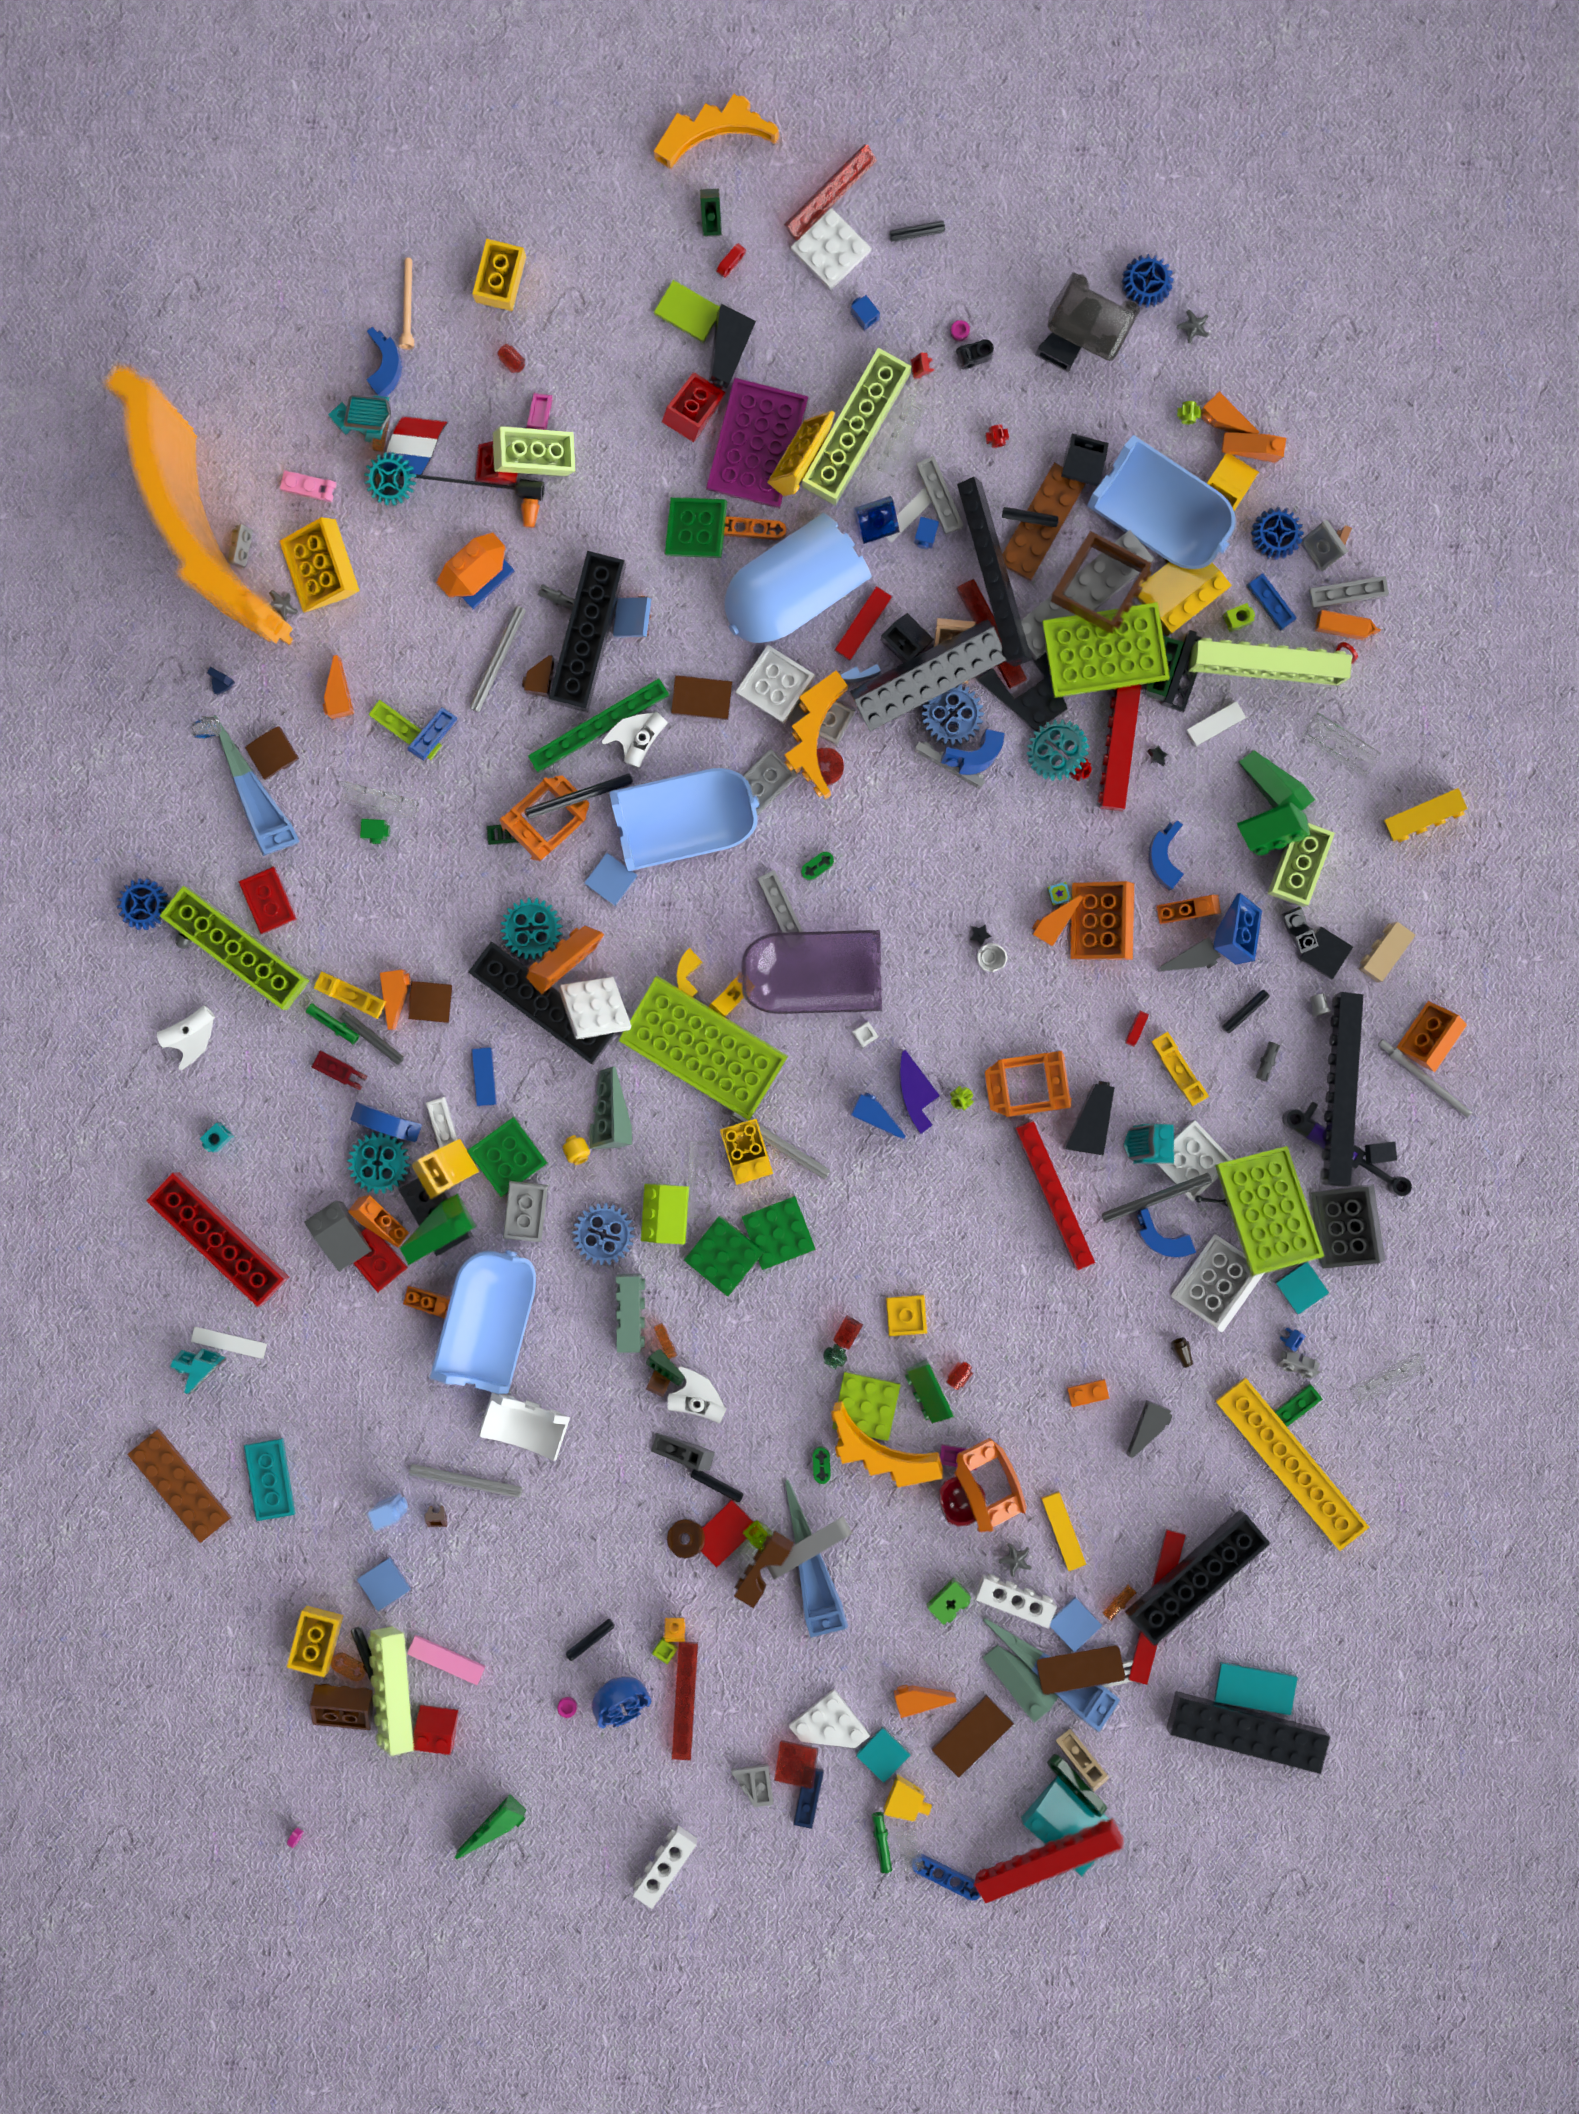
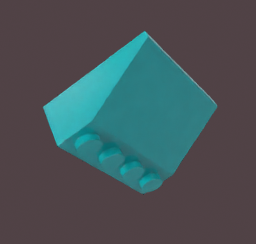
(1059, 1814)

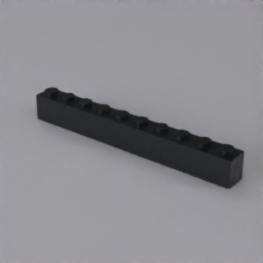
(994, 572)
(1343, 1088)

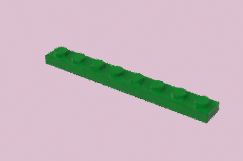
(598, 725)

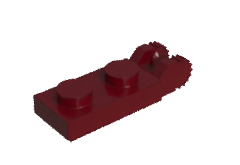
(337, 1069)

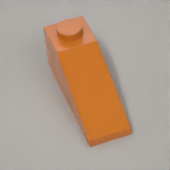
(1223, 415)
(1254, 446)
(337, 694)
(1053, 923)
(394, 992)
(918, 1699)

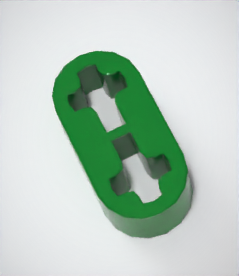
(814, 862)
(826, 1464)

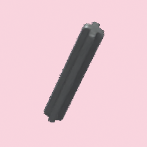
(372, 1038)

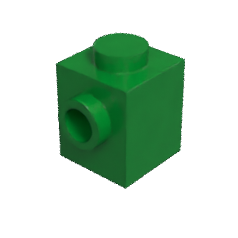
(374, 830)

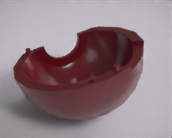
(955, 1503)

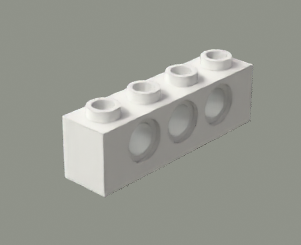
(1040, 1616)
(649, 1893)

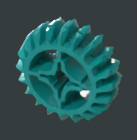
(377, 466)

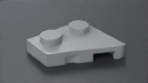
(755, 1783)

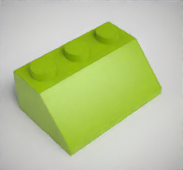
(664, 1213)

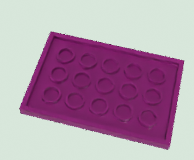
(753, 439)

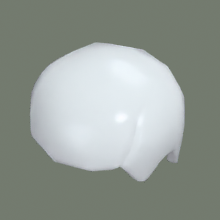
(991, 957)

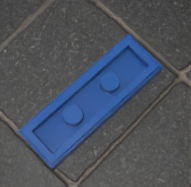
(484, 592)
(1271, 601)
(432, 733)
(484, 1076)

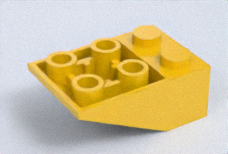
(1232, 479)
(746, 1151)
(444, 1168)

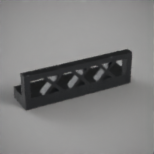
(1178, 674)

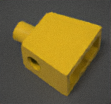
(905, 1800)

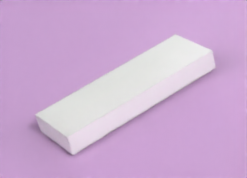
(1216, 724)
(441, 1121)

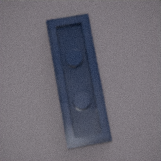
(808, 1802)

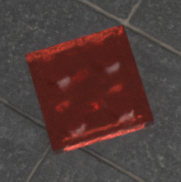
(796, 1764)

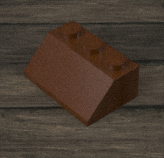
(342, 1707)

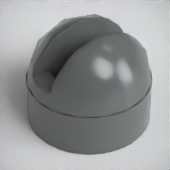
(182, 941)

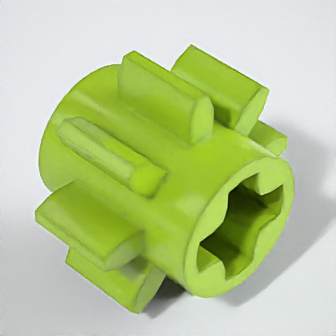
(1188, 412)
(961, 1098)

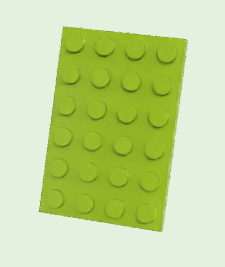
(1093, 660)
(1269, 1211)

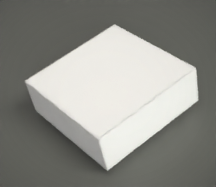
(865, 1034)

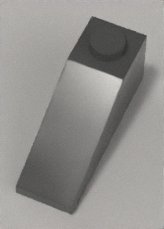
(1195, 957)
(1150, 1424)
(683, 1452)

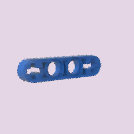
(944, 1880)

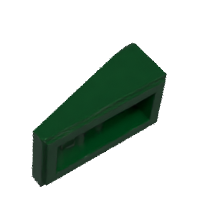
(491, 836)
(662, 1364)

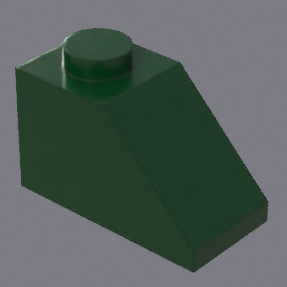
(710, 212)

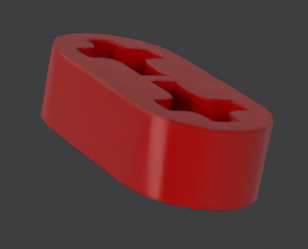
(731, 260)
(1136, 1028)

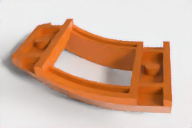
(526, 834)
(1056, 1083)
(1001, 1510)

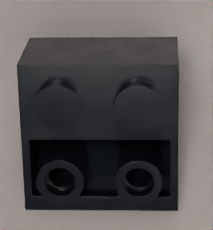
(1084, 459)
(906, 638)

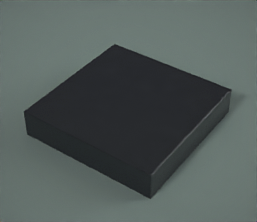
(1329, 954)

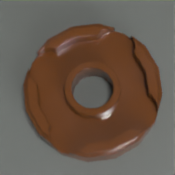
(696, 1535)

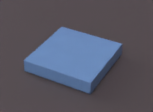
(632, 617)
(611, 879)
(383, 1584)
(1075, 1624)

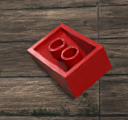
(693, 407)

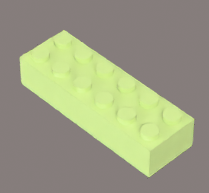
(391, 1690)

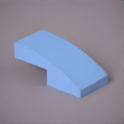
(855, 676)

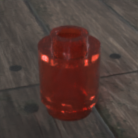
(511, 358)
(959, 1375)

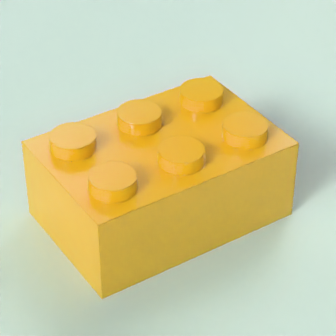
(499, 274)
(315, 1641)

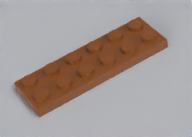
(1032, 540)
(179, 1485)

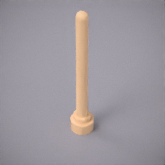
(406, 340)

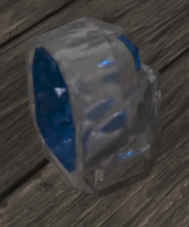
(205, 728)

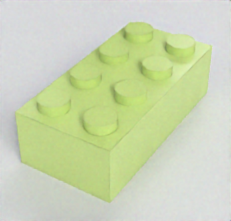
(533, 451)
(1301, 867)

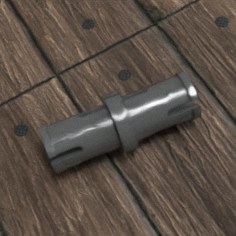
(556, 596)
(1267, 1061)

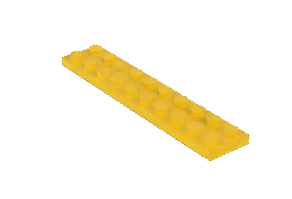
(1292, 1464)

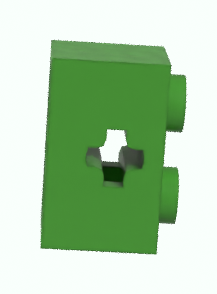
(951, 1591)

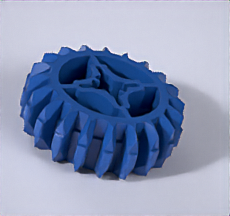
(1131, 275)
(1261, 535)
(156, 892)

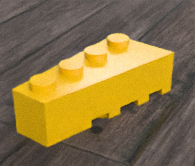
(1426, 814)

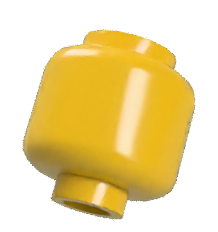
(576, 1150)

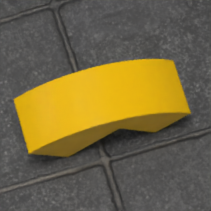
(687, 965)
(728, 998)

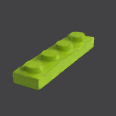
(398, 724)

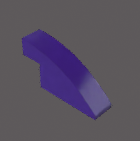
(916, 1092)

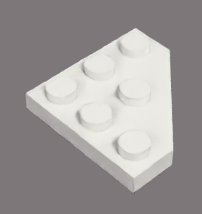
(830, 1723)

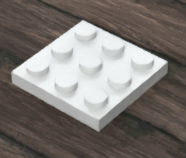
(830, 249)
(775, 684)
(594, 1007)
(1193, 1156)

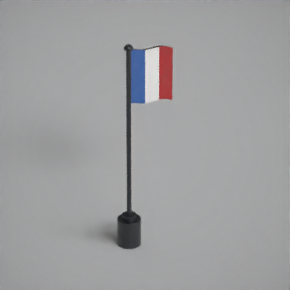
(416, 442)

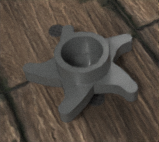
(1193, 326)
(281, 605)
(1015, 1559)

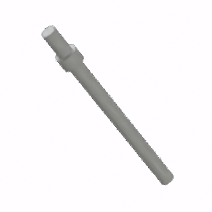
(1396, 1054)

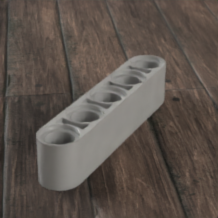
(812, 1546)

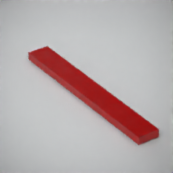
(1144, 1649)

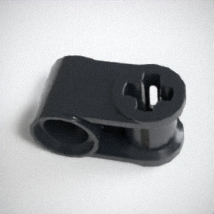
(973, 353)

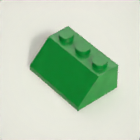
(1274, 828)
(928, 1392)

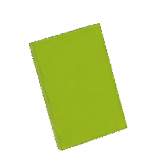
(687, 311)

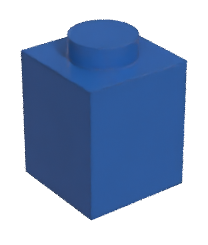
(864, 312)
(926, 533)

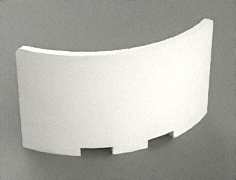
(524, 1425)

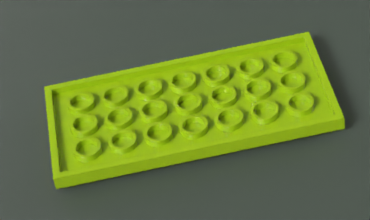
(703, 1048)

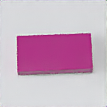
(539, 411)

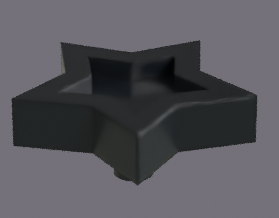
(1157, 755)
(980, 934)

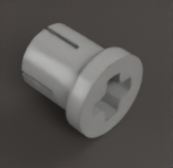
(1319, 1005)

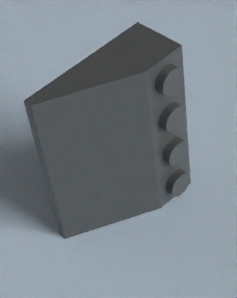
(1348, 1226)

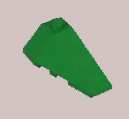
(1275, 783)
(442, 1226)
(499, 1822)

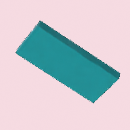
(269, 1479)
(1255, 1688)

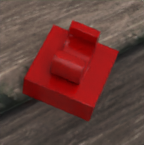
(920, 365)

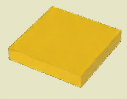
(906, 1315)

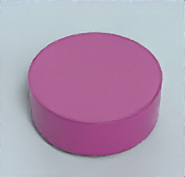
(960, 330)
(567, 1707)
(295, 1837)

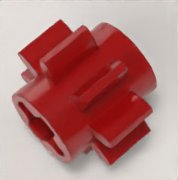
(997, 436)
(1082, 773)

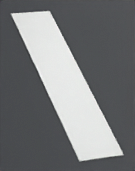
(911, 512)
(229, 1342)

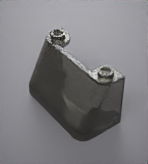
(1091, 318)

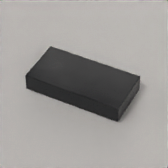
(1380, 1152)

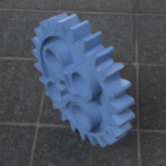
(964, 726)
(598, 1251)

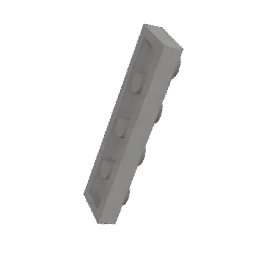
(939, 495)
(1348, 592)
(926, 750)
(779, 903)

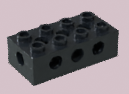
(421, 1209)

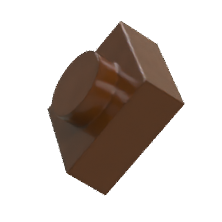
(658, 1384)

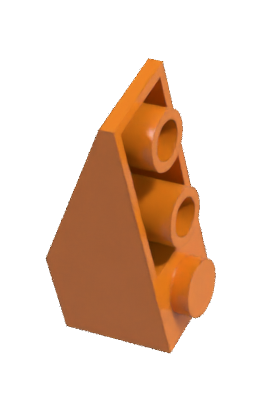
(1189, 909)
(378, 1220)
(427, 1301)

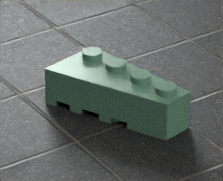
(630, 1313)

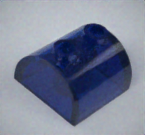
(876, 519)

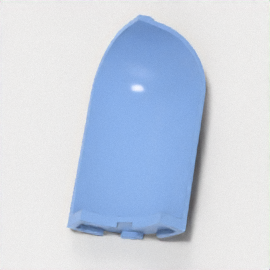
(1164, 506)
(793, 582)
(683, 816)
(486, 1321)

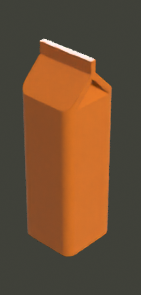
(1345, 625)

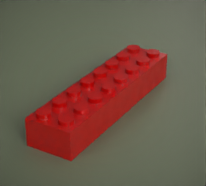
(217, 1239)

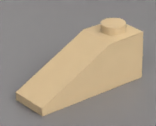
(1082, 1760)

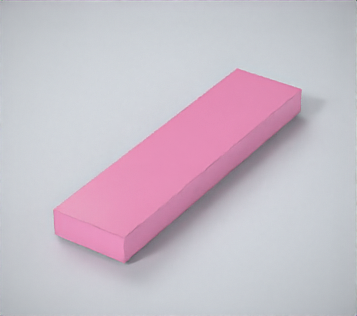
(446, 1660)

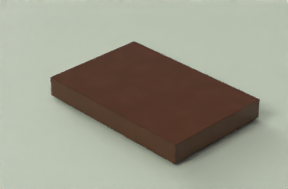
(701, 697)

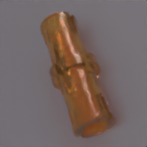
(1119, 1602)

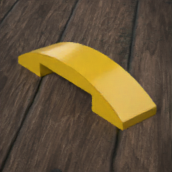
(349, 994)
(1179, 1069)

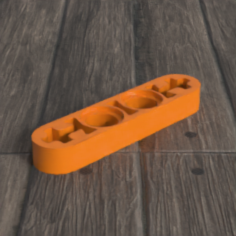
(749, 525)

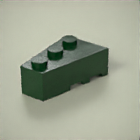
(1159, 689)

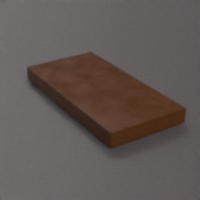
(972, 1736)

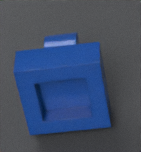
(1294, 1340)

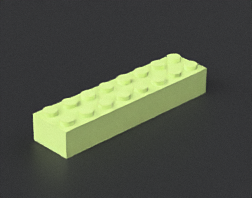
(856, 426)
(1270, 662)

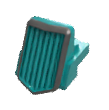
(367, 415)
(1150, 1143)
(198, 1366)

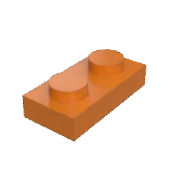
(1088, 1393)

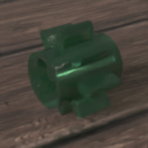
(835, 1356)

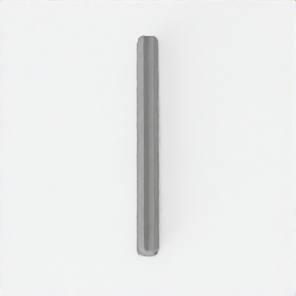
(497, 658)
(787, 1149)
(466, 1481)

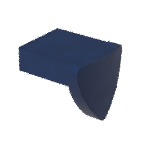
(220, 681)

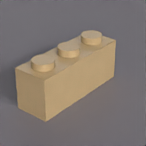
(1386, 951)

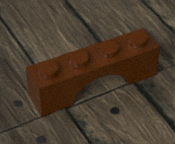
(774, 1552)

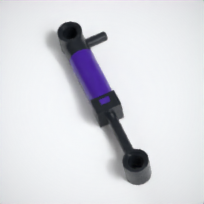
(1314, 1132)

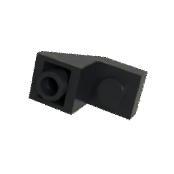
(1299, 931)

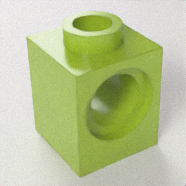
(1233, 623)

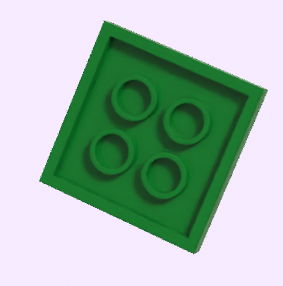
(696, 527)
(507, 1156)
(779, 1232)
(723, 1256)

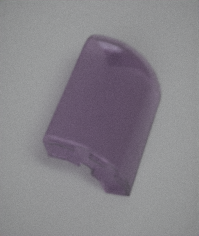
(813, 972)

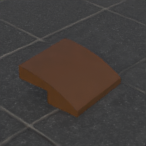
(271, 752)
(430, 1002)

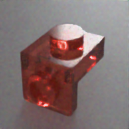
(847, 1332)

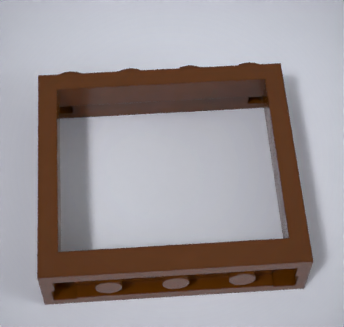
(1116, 552)

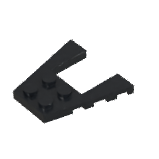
(1033, 706)

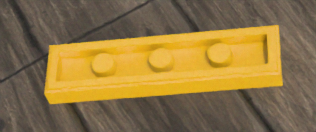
(1063, 1531)

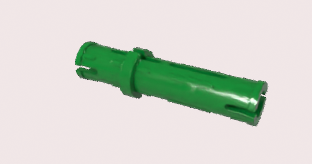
(339, 1028)
(880, 1834)

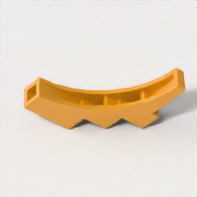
(710, 122)
(817, 703)
(904, 1467)

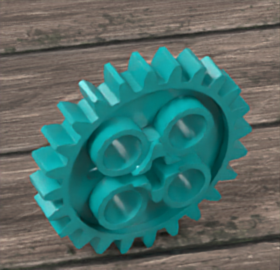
(1069, 735)
(531, 910)
(396, 1164)

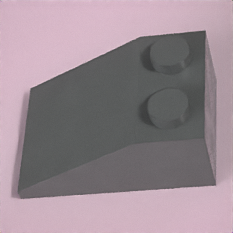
(338, 1235)

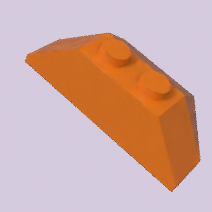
(472, 566)

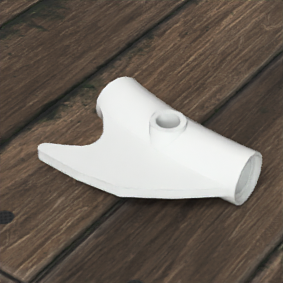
(628, 731)
(191, 1043)
(697, 1389)

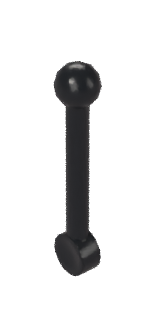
(1198, 1199)

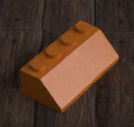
(564, 957)

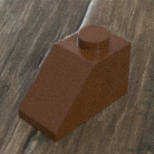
(539, 677)

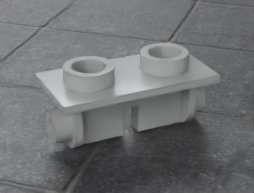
(242, 538)
(1290, 1362)

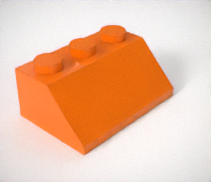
(1431, 1036)

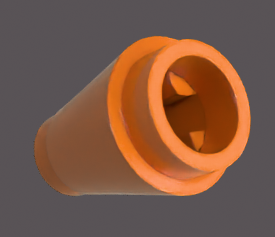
(529, 512)

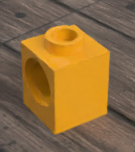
(674, 1630)

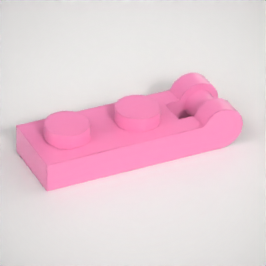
(307, 486)

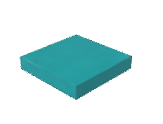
(1302, 1287)
(883, 1754)

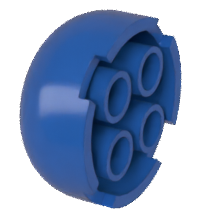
(615, 1692)

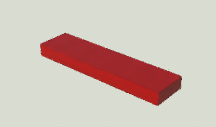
(863, 623)

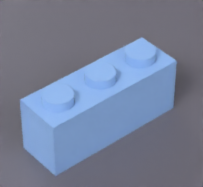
(388, 1511)

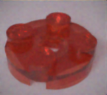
(836, 765)

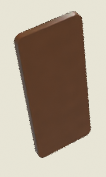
(1080, 1670)

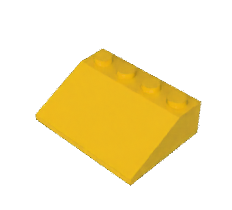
(801, 453)
(319, 564)
(1182, 592)

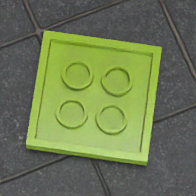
(869, 1403)

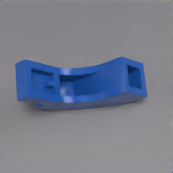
(390, 371)
(978, 760)
(1158, 857)
(385, 1122)
(1171, 1247)

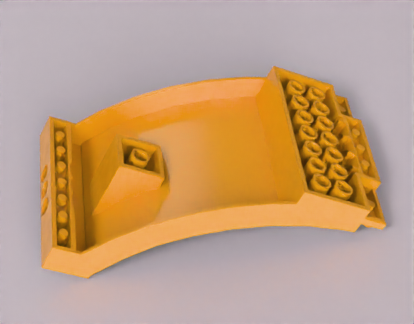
(167, 473)

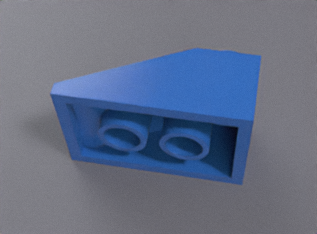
(1239, 931)
(873, 1113)

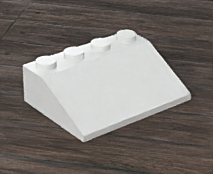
(1216, 1283)

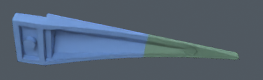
(266, 820)
(820, 1599)
(1090, 1703)

